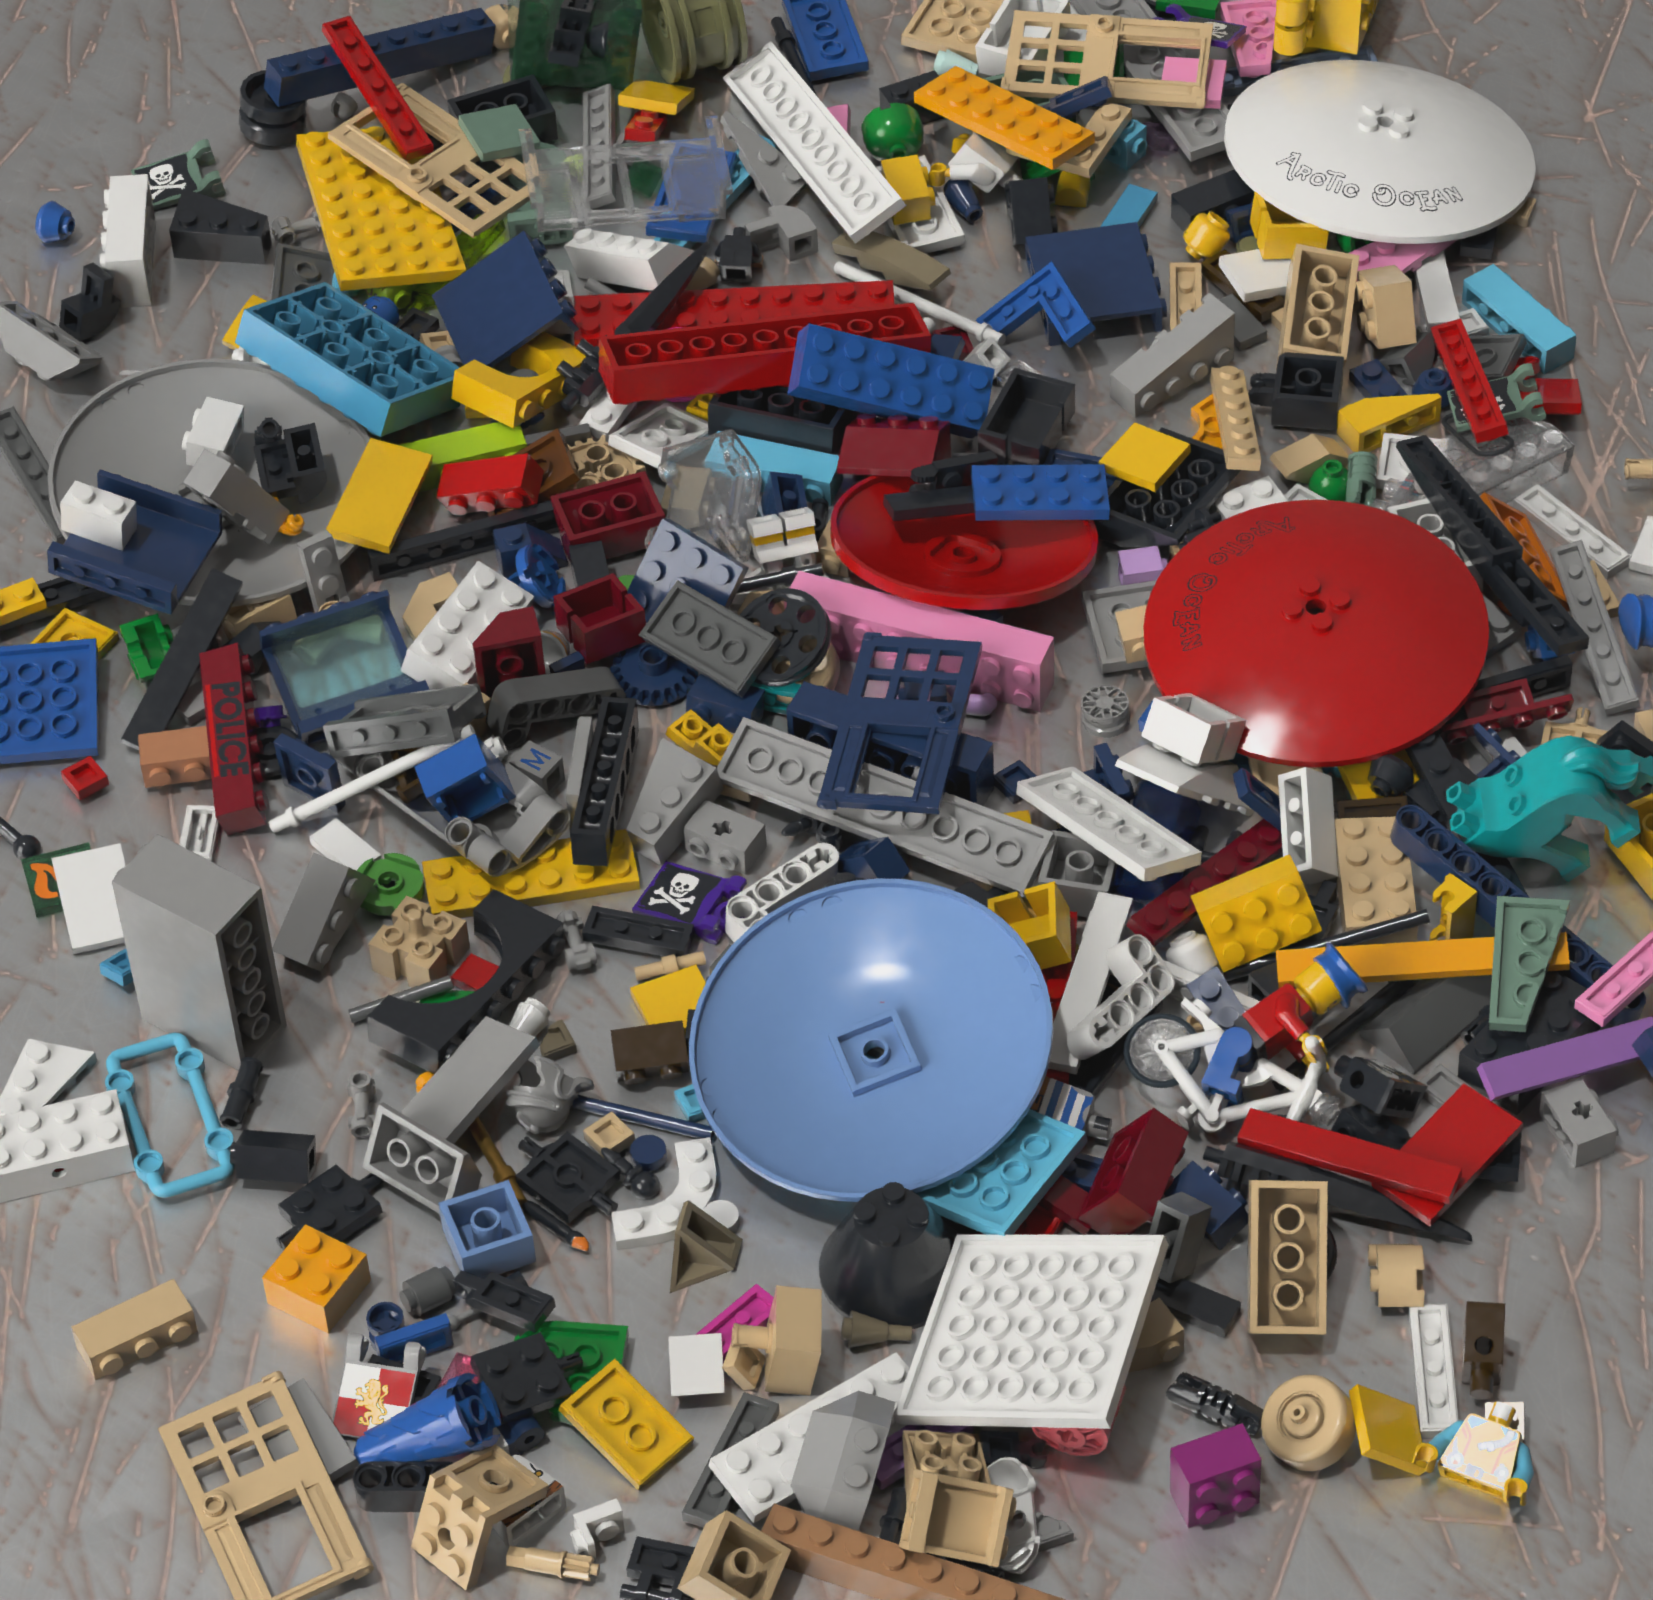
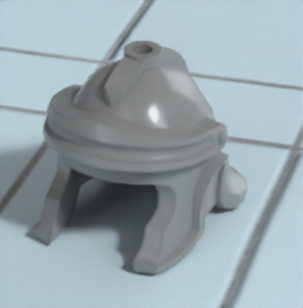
(544, 1095)

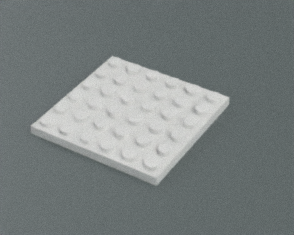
(1032, 1331)

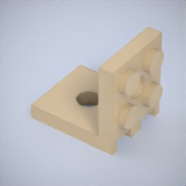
(468, 1507)

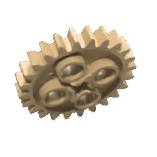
(600, 463)

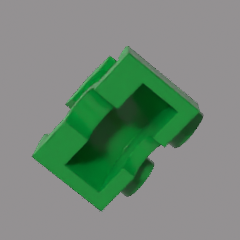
(146, 644)

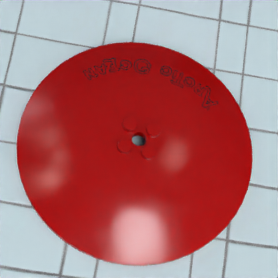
(1332, 687)

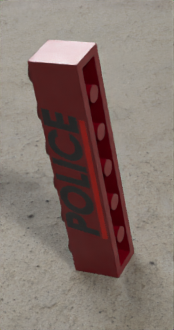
(233, 738)

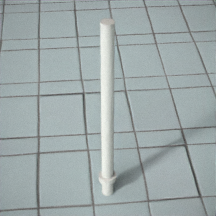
(981, 331)
(294, 816)

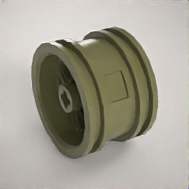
(694, 35)

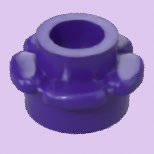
(271, 715)

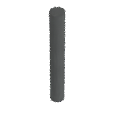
(413, 994)

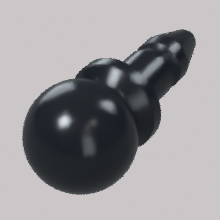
(804, 824)
(643, 1183)

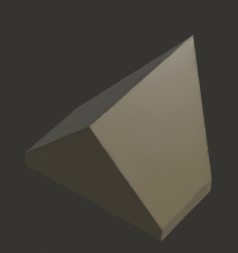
(701, 1248)

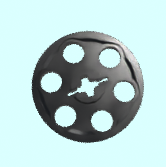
(796, 634)

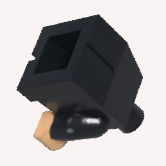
(737, 257)

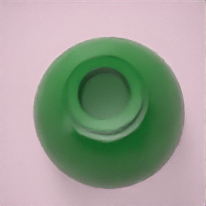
(1330, 480)

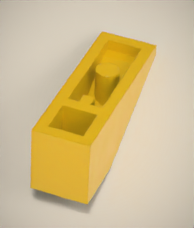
(1366, 421)

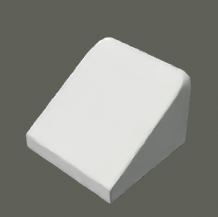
(989, 355)

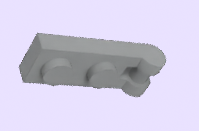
(322, 569)

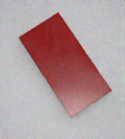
(1461, 1133)

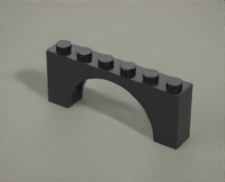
(433, 1031)

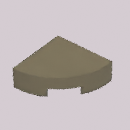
(557, 1042)

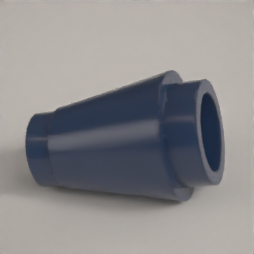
(963, 198)

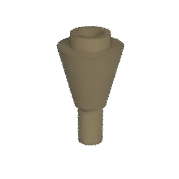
(866, 1330)

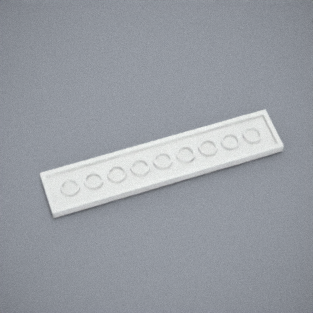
(814, 142)

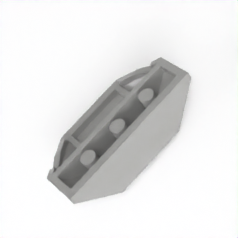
(43, 344)
(842, 1458)

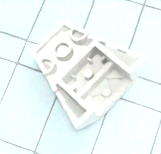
(1207, 782)

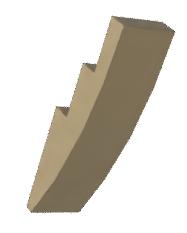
(893, 258)

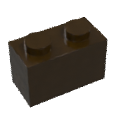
(649, 1052)

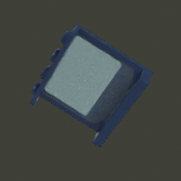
(334, 660)

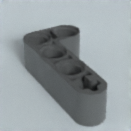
(545, 698)

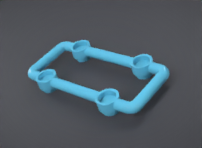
(148, 1162)

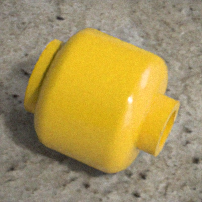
(1206, 235)

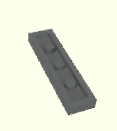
(709, 1495)

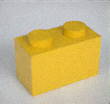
(911, 184)

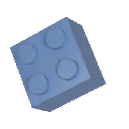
(487, 1230)

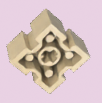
(418, 943)

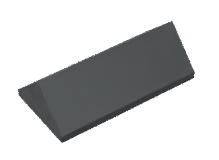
(1428, 1019)

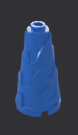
(444, 1424)

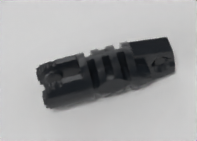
(1213, 1402)

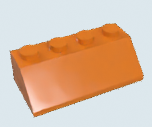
(1533, 550)

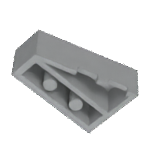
(242, 501)
(321, 911)

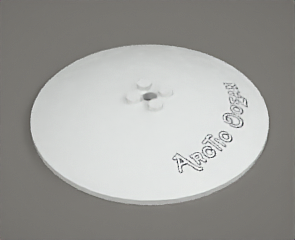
(1379, 151)

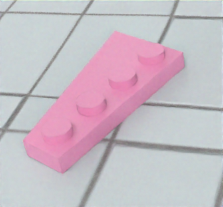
(1255, 47)
(1403, 256)

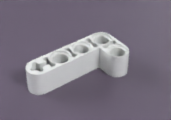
(790, 881)
(1144, 985)

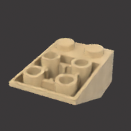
(945, 1454)

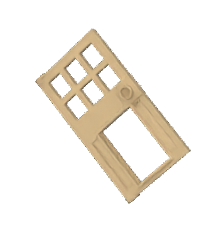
(1100, 55)
(438, 167)
(262, 1489)

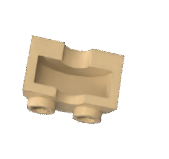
(1397, 1274)

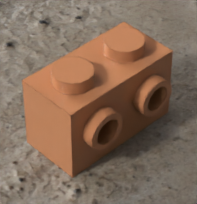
(174, 756)

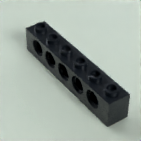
(604, 781)

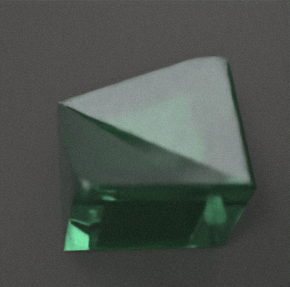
(644, 177)

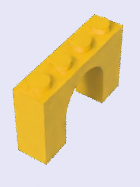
(513, 397)

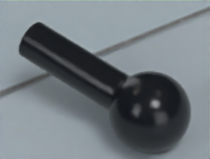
(23, 845)

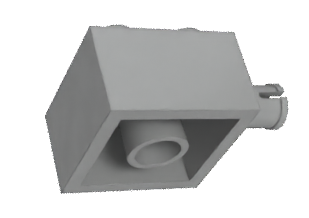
(1077, 871)

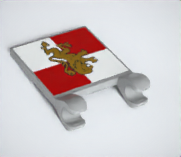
(374, 1391)

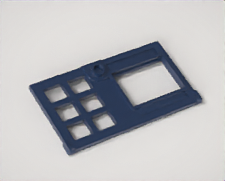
(865, 715)

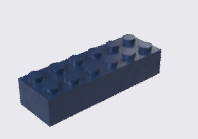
(816, 718)

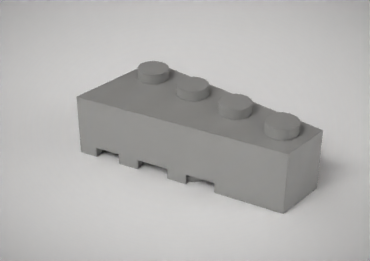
(1176, 358)

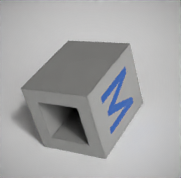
(539, 765)

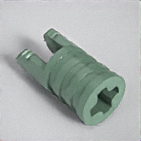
(1362, 473)

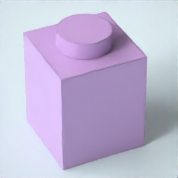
(1140, 565)

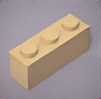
(134, 1329)

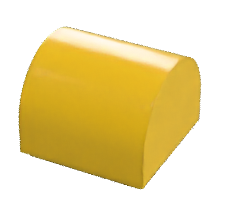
(1072, 190)

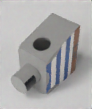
(1071, 1107)

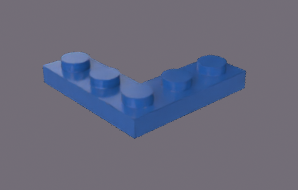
(1043, 290)

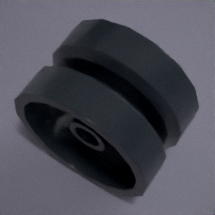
(265, 121)

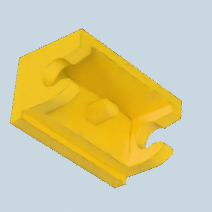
(1457, 909)

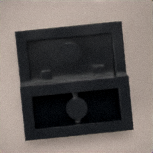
(292, 464)

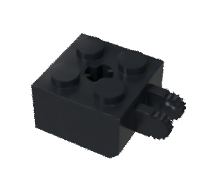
(1302, 391)

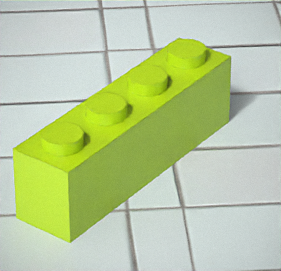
(467, 445)

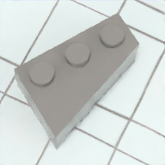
(669, 799)

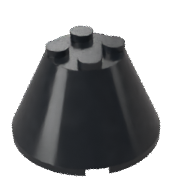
(887, 1257)

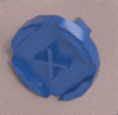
(538, 574)

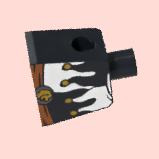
(1379, 1086)

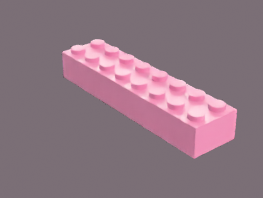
(1012, 664)

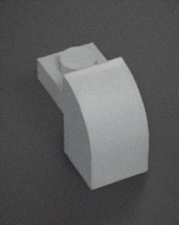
(785, 228)

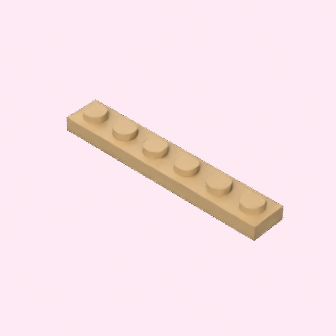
(1235, 419)

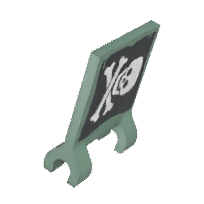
(182, 171)
(1508, 398)

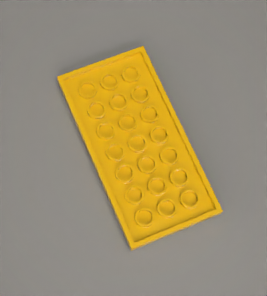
(370, 225)

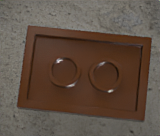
(558, 465)

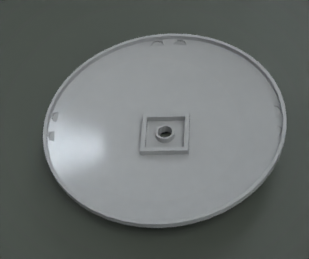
(139, 433)

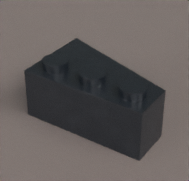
(218, 231)

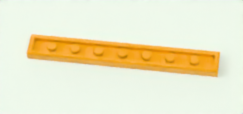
(1411, 959)

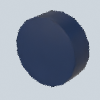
(649, 1152)

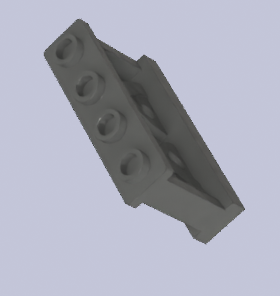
(405, 721)

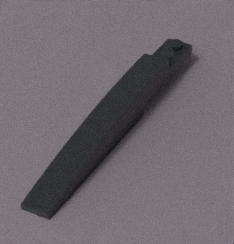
(1491, 547)

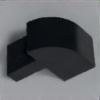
(93, 308)

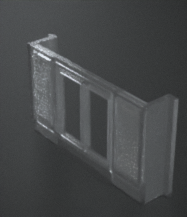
(692, 173)

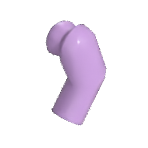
(978, 704)

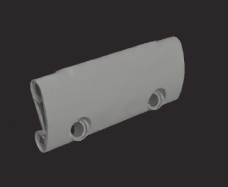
(495, 841)

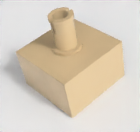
(789, 1340)

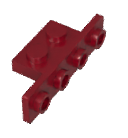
(1502, 708)

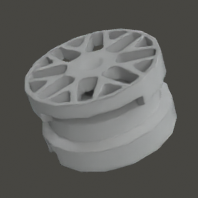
(1105, 714)

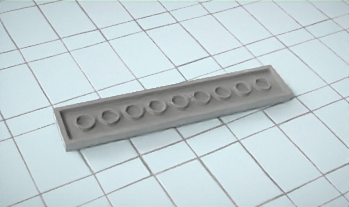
(1194, 130)
(959, 838)

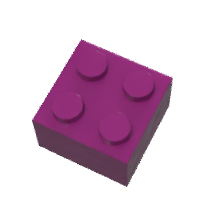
(1215, 1475)

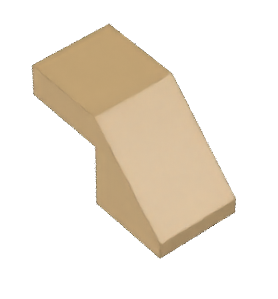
(1303, 457)

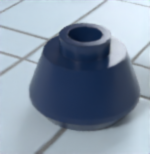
(1432, 382)

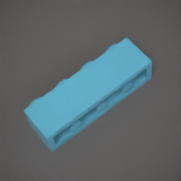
(1514, 311)
(816, 467)

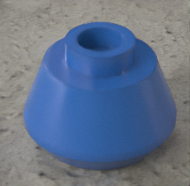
(54, 222)

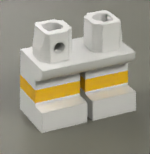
(783, 538)

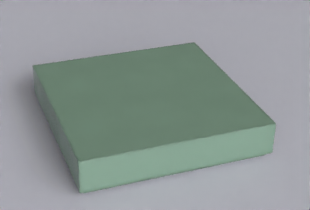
(496, 132)

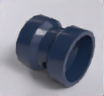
(383, 1319)

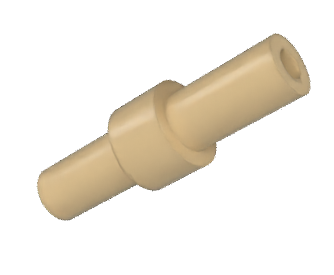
(669, 965)

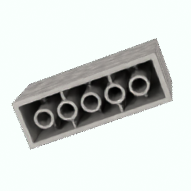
(199, 951)

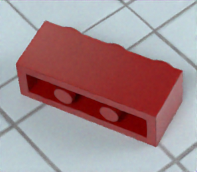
(490, 484)

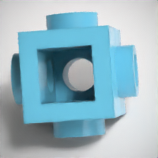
(1129, 146)

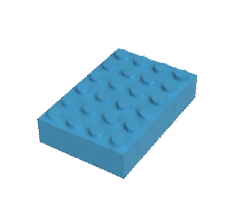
(349, 358)

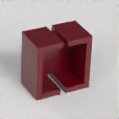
(599, 618)

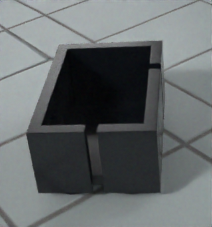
(1027, 418)

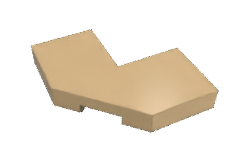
(426, 602)

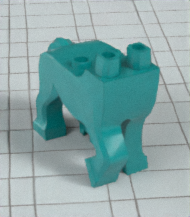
(1539, 796)

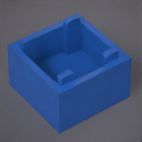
(465, 780)

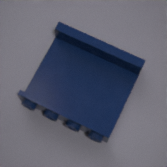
(1104, 270)
(504, 302)
(160, 557)

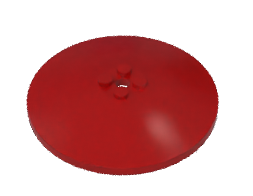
(956, 558)

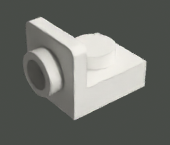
(596, 1524)

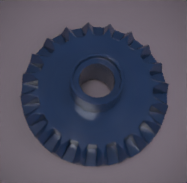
(652, 675)

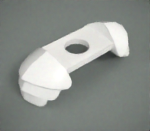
(1024, 1542)

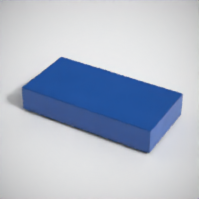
(430, 1333)

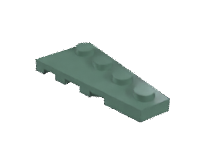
(1521, 957)

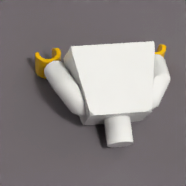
(976, 160)

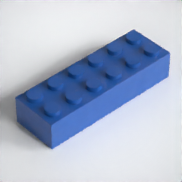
(889, 379)

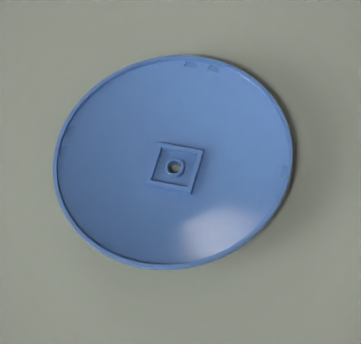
(799, 1007)

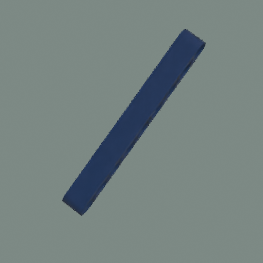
(1456, 856)

